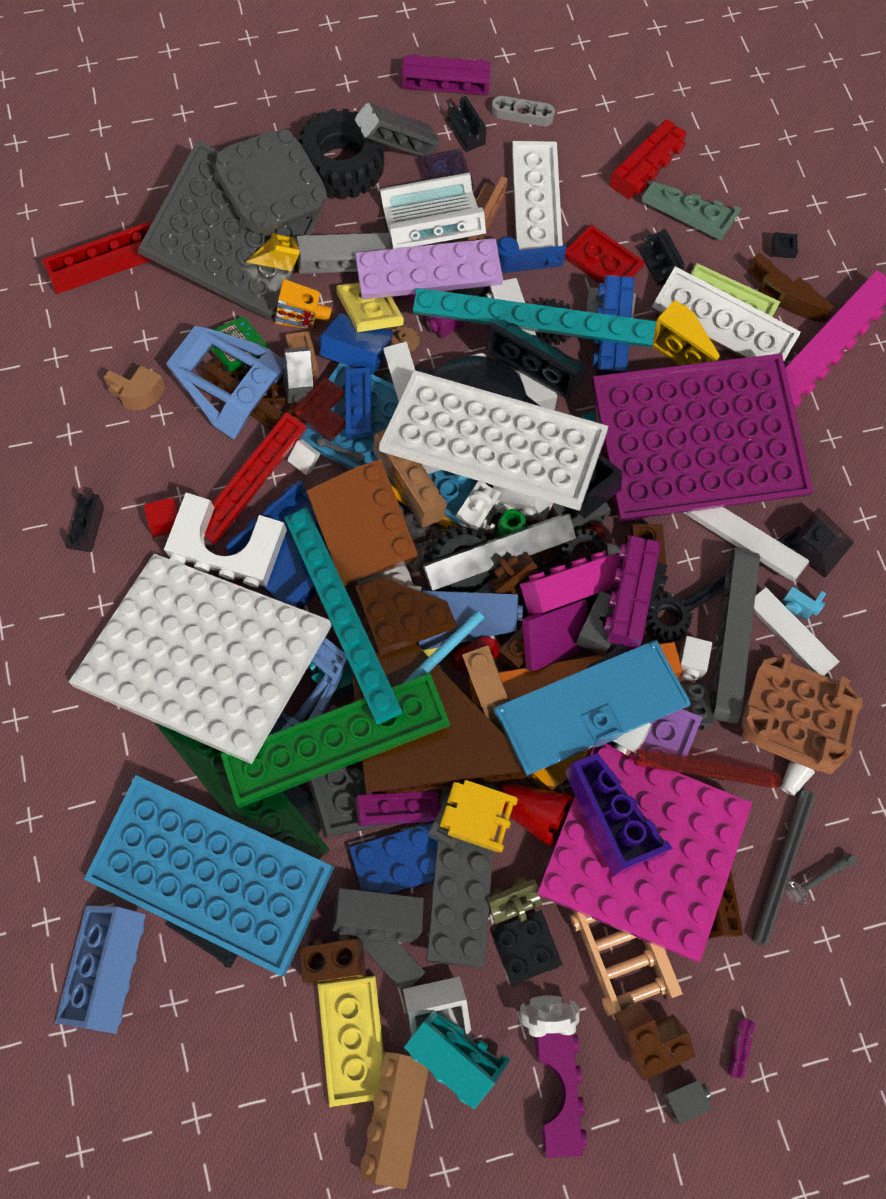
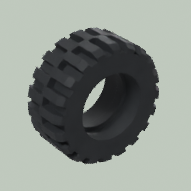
(338, 131)

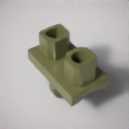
(514, 901)

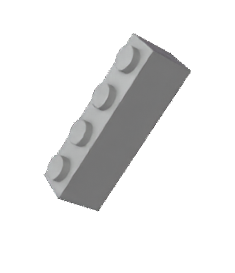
(336, 252)

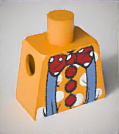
(299, 306)

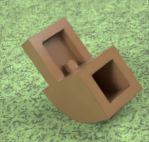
(138, 392)

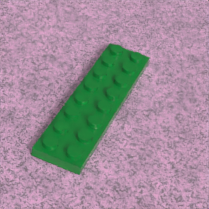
(334, 742)

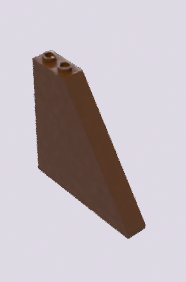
(464, 751)

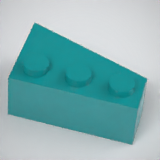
(455, 1059)

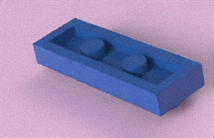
(358, 403)

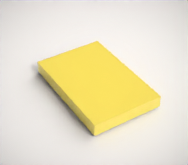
(368, 313)

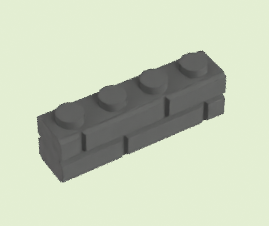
(396, 130)

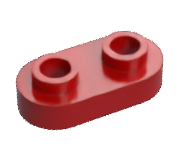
(483, 641)

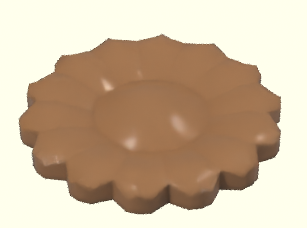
(404, 334)

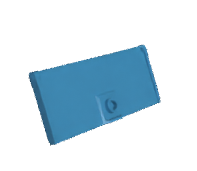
(591, 707)

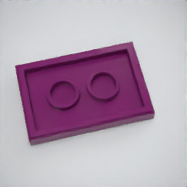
(553, 634)

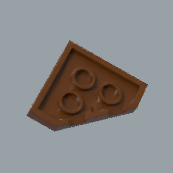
(402, 614)

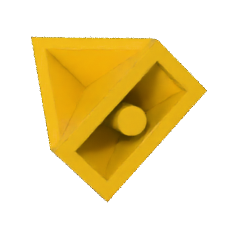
(277, 252)

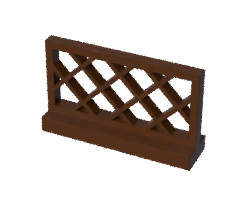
(265, 410)

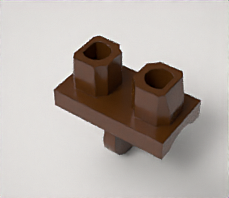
(513, 572)

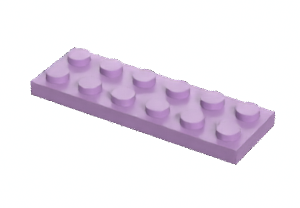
(428, 267)

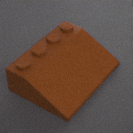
(362, 523)

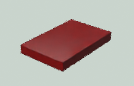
(602, 256)

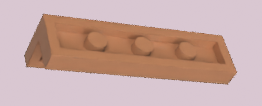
(490, 200)

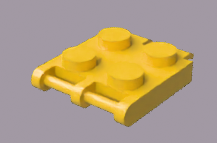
(477, 814)

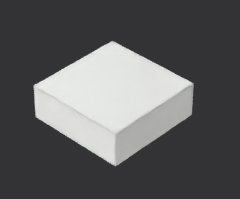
(303, 456)

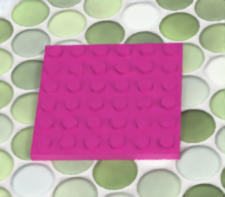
(667, 898)

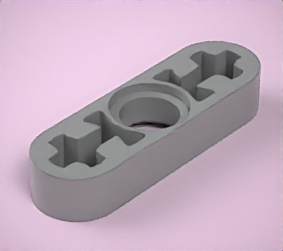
(528, 118)

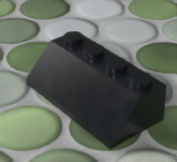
(535, 358)

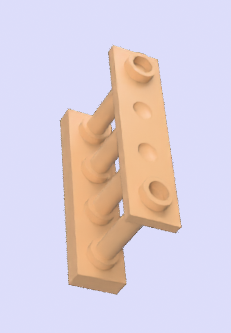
(653, 956)

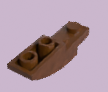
(794, 296)

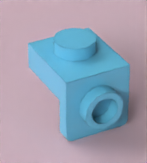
(802, 605)

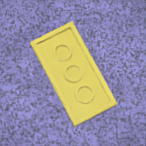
(351, 1039)

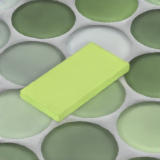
(744, 293)

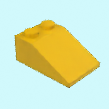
(682, 337)

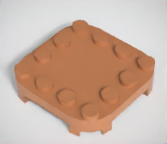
(801, 714)

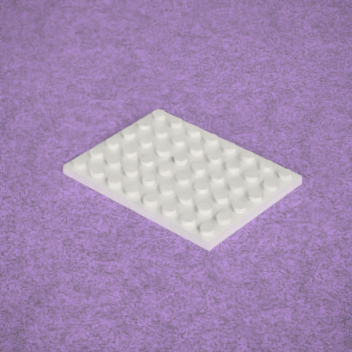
(202, 656)

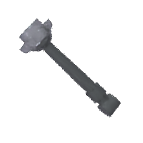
(798, 893)

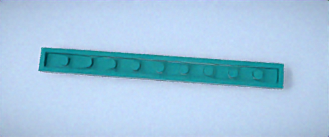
(535, 317)
(343, 617)

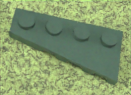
(690, 209)

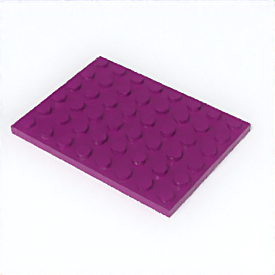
(702, 436)

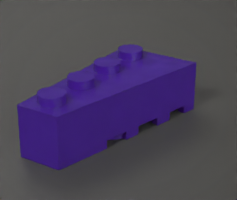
(615, 820)

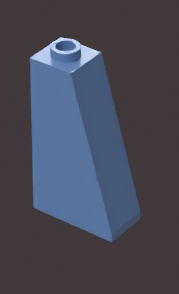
(499, 614)

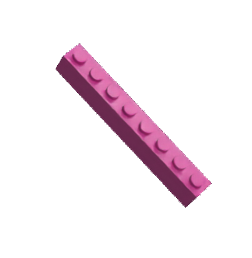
(836, 336)

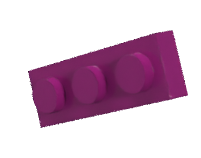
(397, 808)

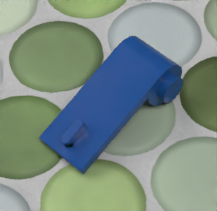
(514, 259)

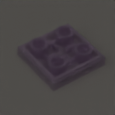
(443, 165)

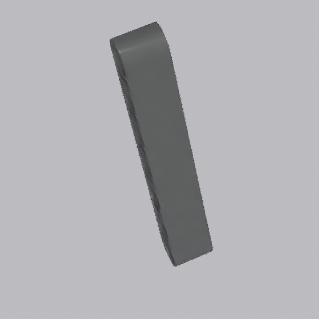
(734, 635)

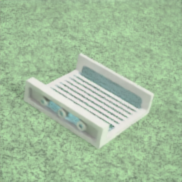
(432, 211)

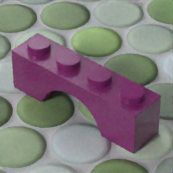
(563, 1132)

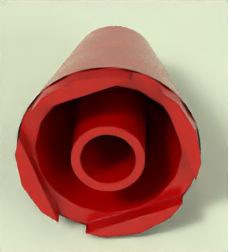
(538, 810)

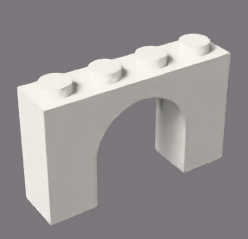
(251, 564)

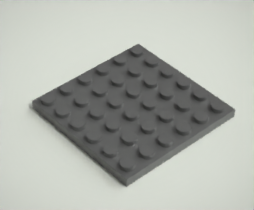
(203, 241)

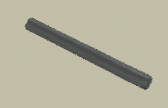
(783, 868)

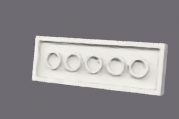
(536, 194)
(726, 318)

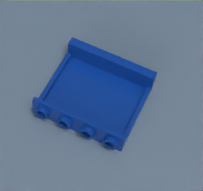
(289, 578)

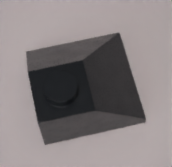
(821, 542)

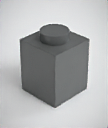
(687, 1101)

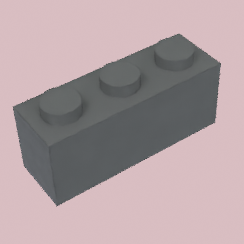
(377, 915)

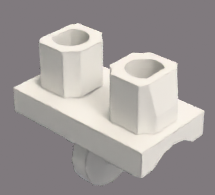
(477, 505)

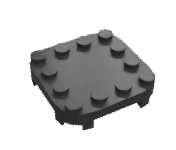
(270, 181)

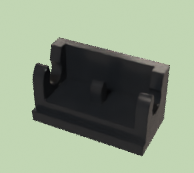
(466, 125)
(661, 256)
(85, 523)

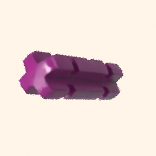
(741, 1048)

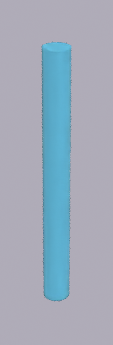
(447, 646)

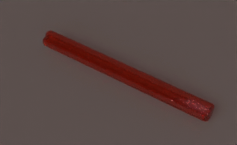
(706, 768)

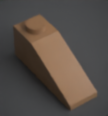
(486, 681)

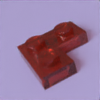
(316, 410)

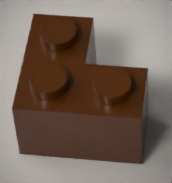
(653, 1045)

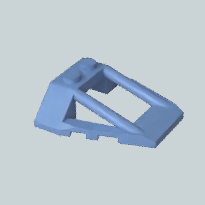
(248, 393)
(332, 663)

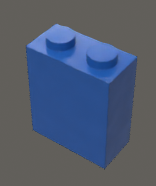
(354, 348)

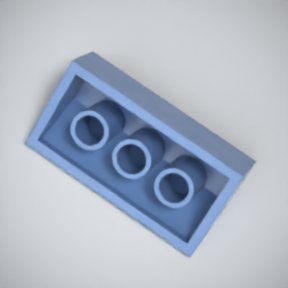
(101, 968)

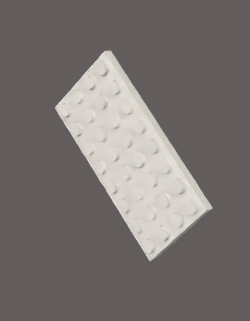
(495, 439)

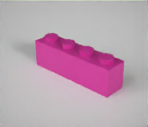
(570, 583)

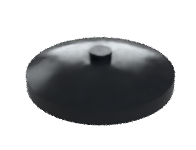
(483, 374)

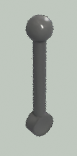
(359, 457)

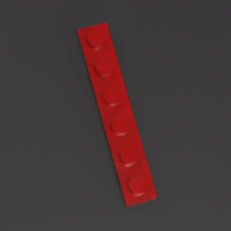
(253, 475)

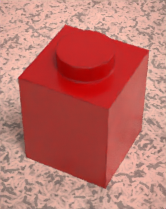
(161, 516)

